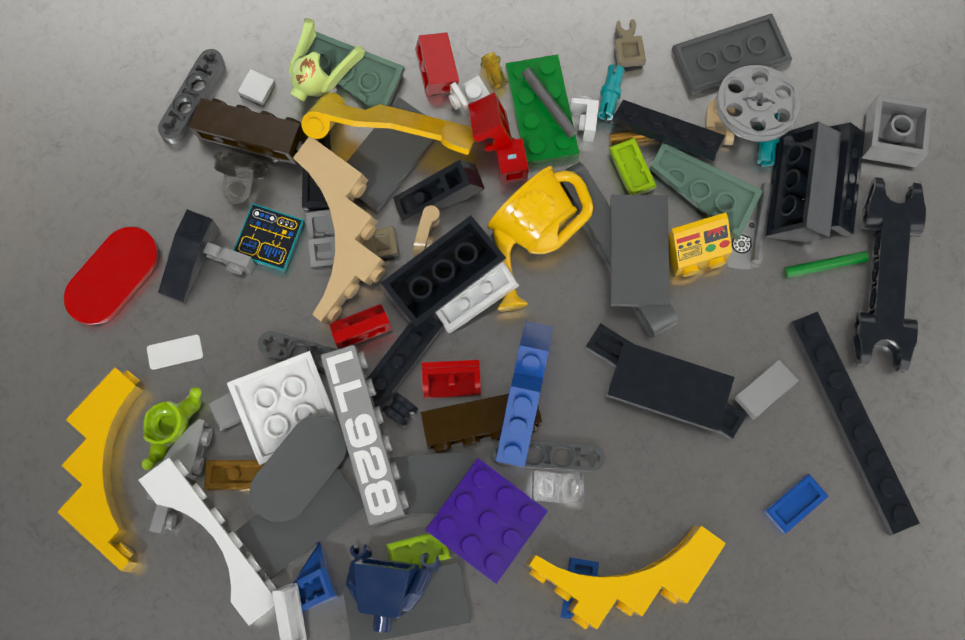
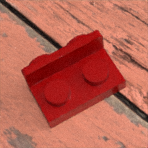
(360, 327)

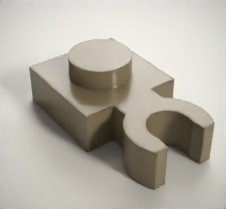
(628, 47)
(383, 243)

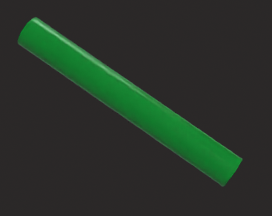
(826, 264)

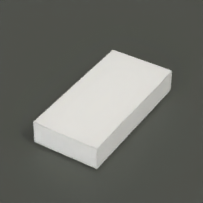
(289, 612)

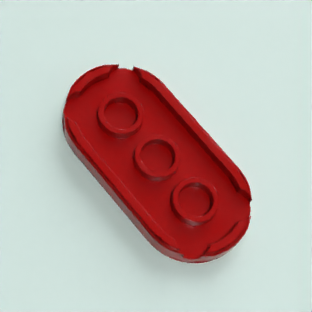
(111, 276)

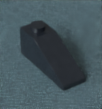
(440, 190)
(187, 255)

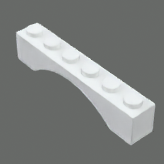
(171, 489)

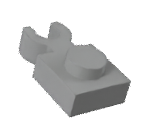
(233, 260)

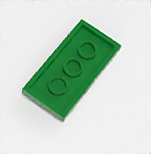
(541, 134)

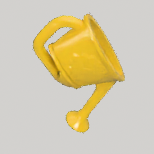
(535, 219)

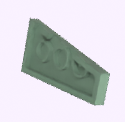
(369, 80)
(707, 187)

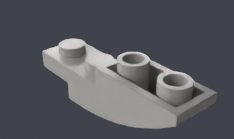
(189, 451)

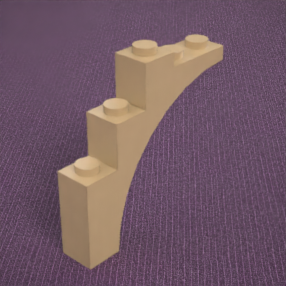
(352, 226)

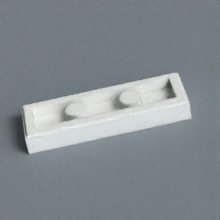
(477, 297)

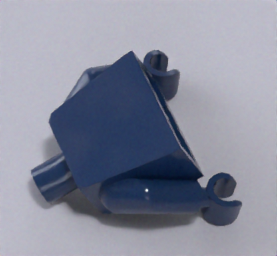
(386, 586)

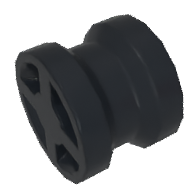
(400, 410)

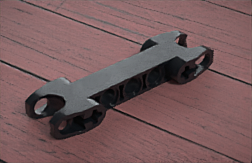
(885, 319)

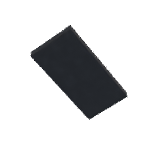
(670, 386)

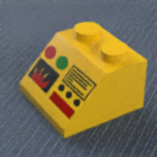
(699, 245)

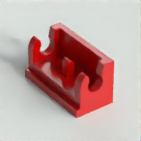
(436, 63)
(490, 121)
(451, 379)

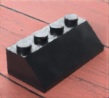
(804, 183)
(442, 271)

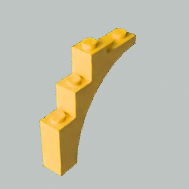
(675, 573)

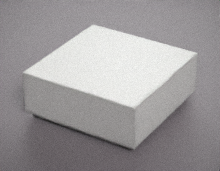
(256, 87)

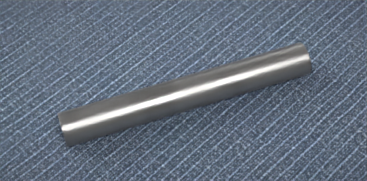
(549, 103)
(761, 223)

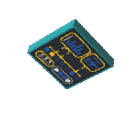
(269, 237)

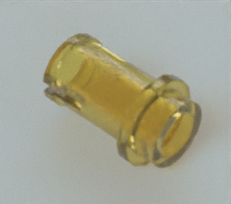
(493, 69)

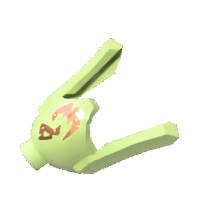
(306, 71)

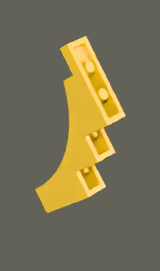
(93, 505)

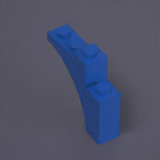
(524, 394)

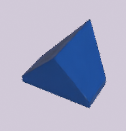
(316, 581)

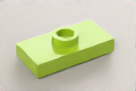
(632, 167)
(411, 550)

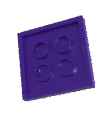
(486, 520)

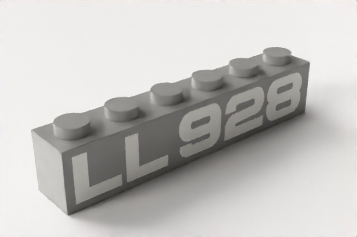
(364, 436)

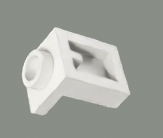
(466, 94)
(588, 111)

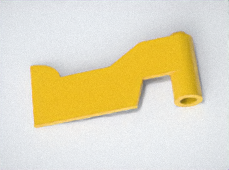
(332, 109)

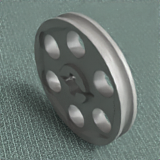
(767, 98)

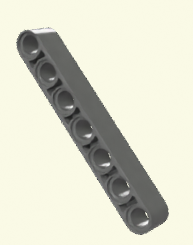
(598, 228)

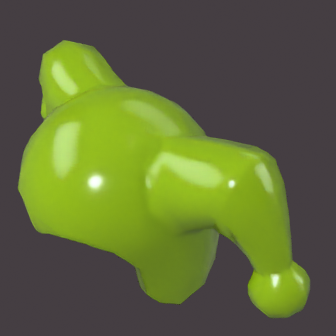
(166, 424)

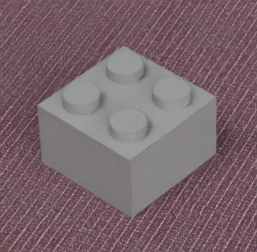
(897, 131)

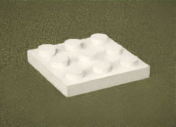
(277, 400)

